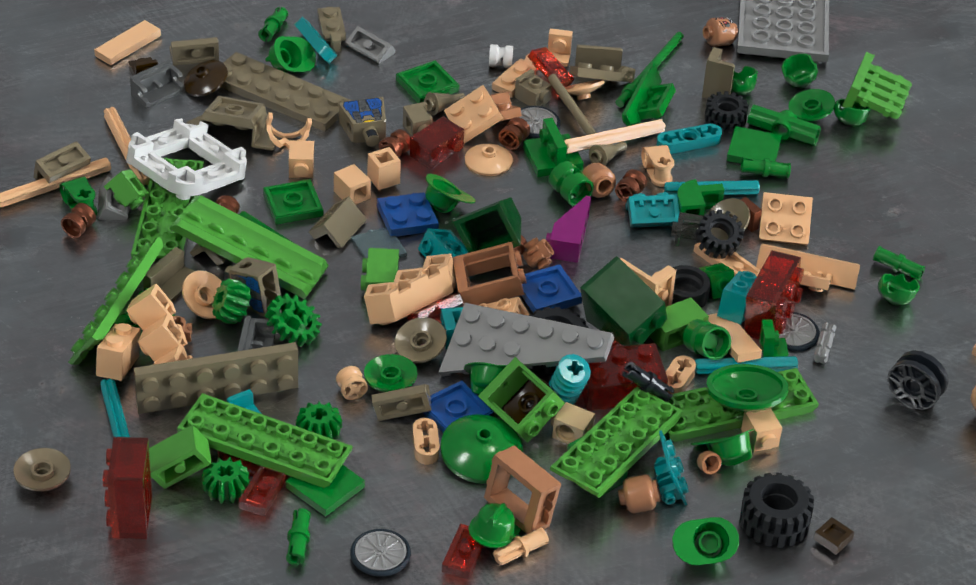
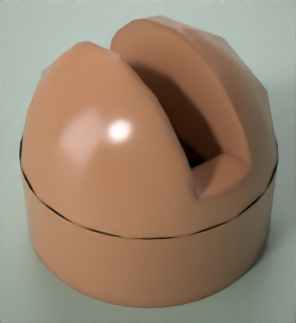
(712, 459)

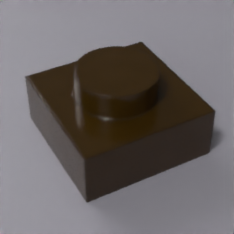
(833, 535)

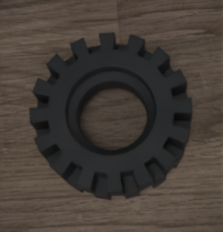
(726, 110)
(715, 245)

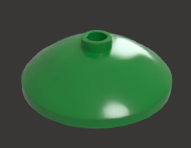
(747, 387)
(469, 453)

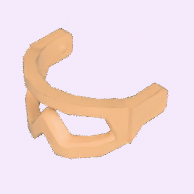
(285, 136)

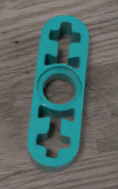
(315, 40)
(704, 135)

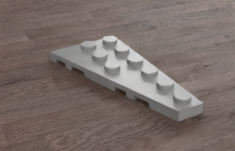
(501, 335)

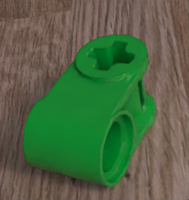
(77, 192)

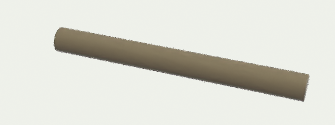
(571, 105)

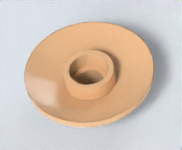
(583, 90)
(488, 159)
(200, 285)

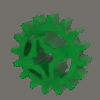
(293, 319)

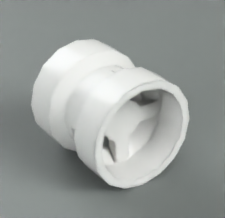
(500, 56)

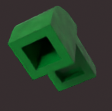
(698, 198)

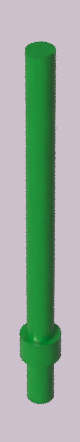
(629, 89)

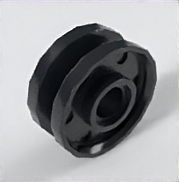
(918, 380)

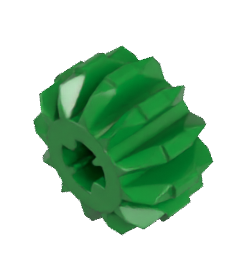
(231, 301)
(320, 419)
(225, 480)

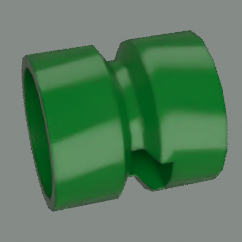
(570, 182)
(707, 339)

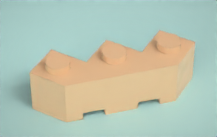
(410, 290)
(160, 336)

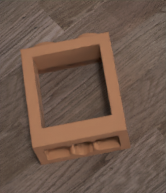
(484, 261)
(531, 475)

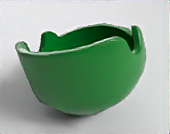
(799, 70)
(744, 81)
(851, 116)
(897, 289)

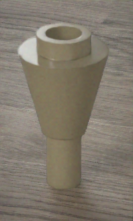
(439, 101)
(605, 152)

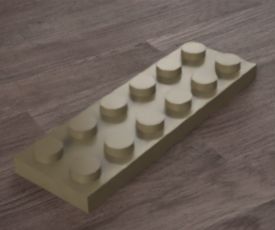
(282, 91)
(219, 376)

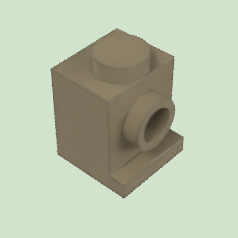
(532, 89)
(416, 118)

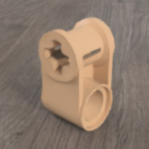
(658, 164)

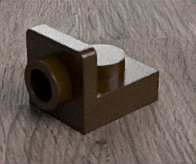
(141, 64)

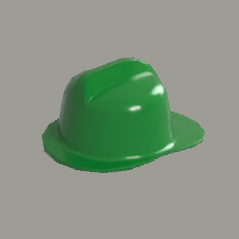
(291, 54)
(444, 195)
(482, 374)
(730, 449)
(494, 526)
(705, 541)

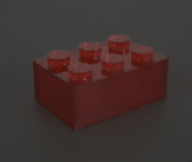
(774, 293)
(608, 386)
(128, 487)

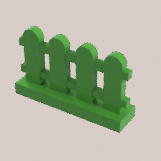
(878, 89)

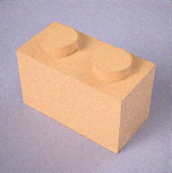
(118, 352)

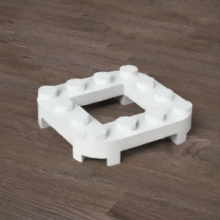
(146, 155)

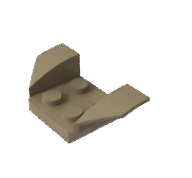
(240, 114)

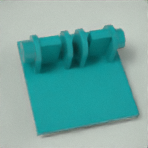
(668, 474)

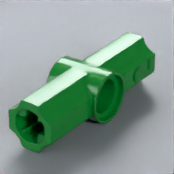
(785, 124)

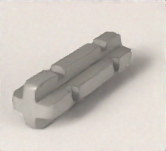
(824, 343)

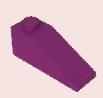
(569, 232)

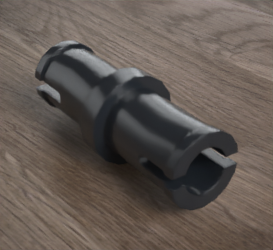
(648, 381)

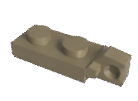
(332, 26)
(605, 72)

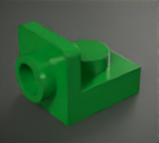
(719, 277)
(770, 342)

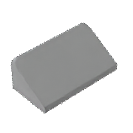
(370, 45)
(108, 206)

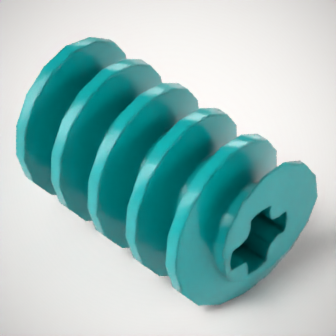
(570, 378)

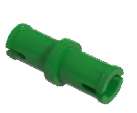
(273, 24)
(765, 167)
(899, 263)
(298, 536)

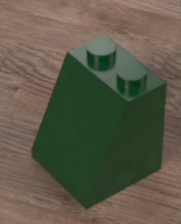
(490, 226)
(622, 304)

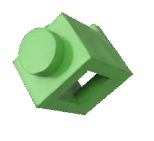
(127, 189)

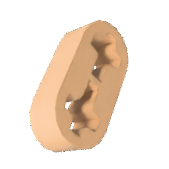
(683, 378)
(430, 440)

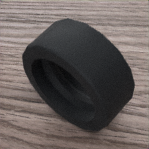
(695, 277)

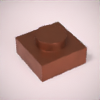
(755, 215)

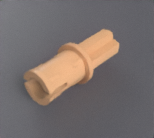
(521, 546)

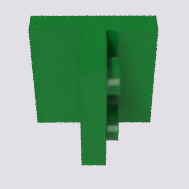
(549, 150)

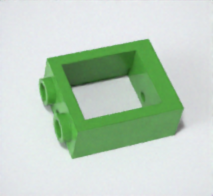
(515, 376)

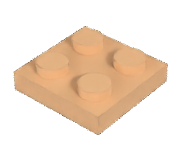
(474, 113)

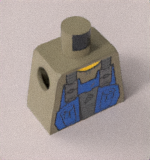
(364, 120)
(261, 279)

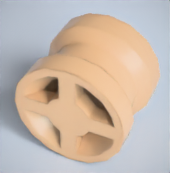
(351, 383)

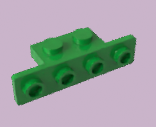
(649, 98)

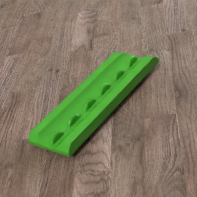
(160, 212)
(241, 238)
(115, 300)
(705, 416)
(267, 441)
(617, 442)

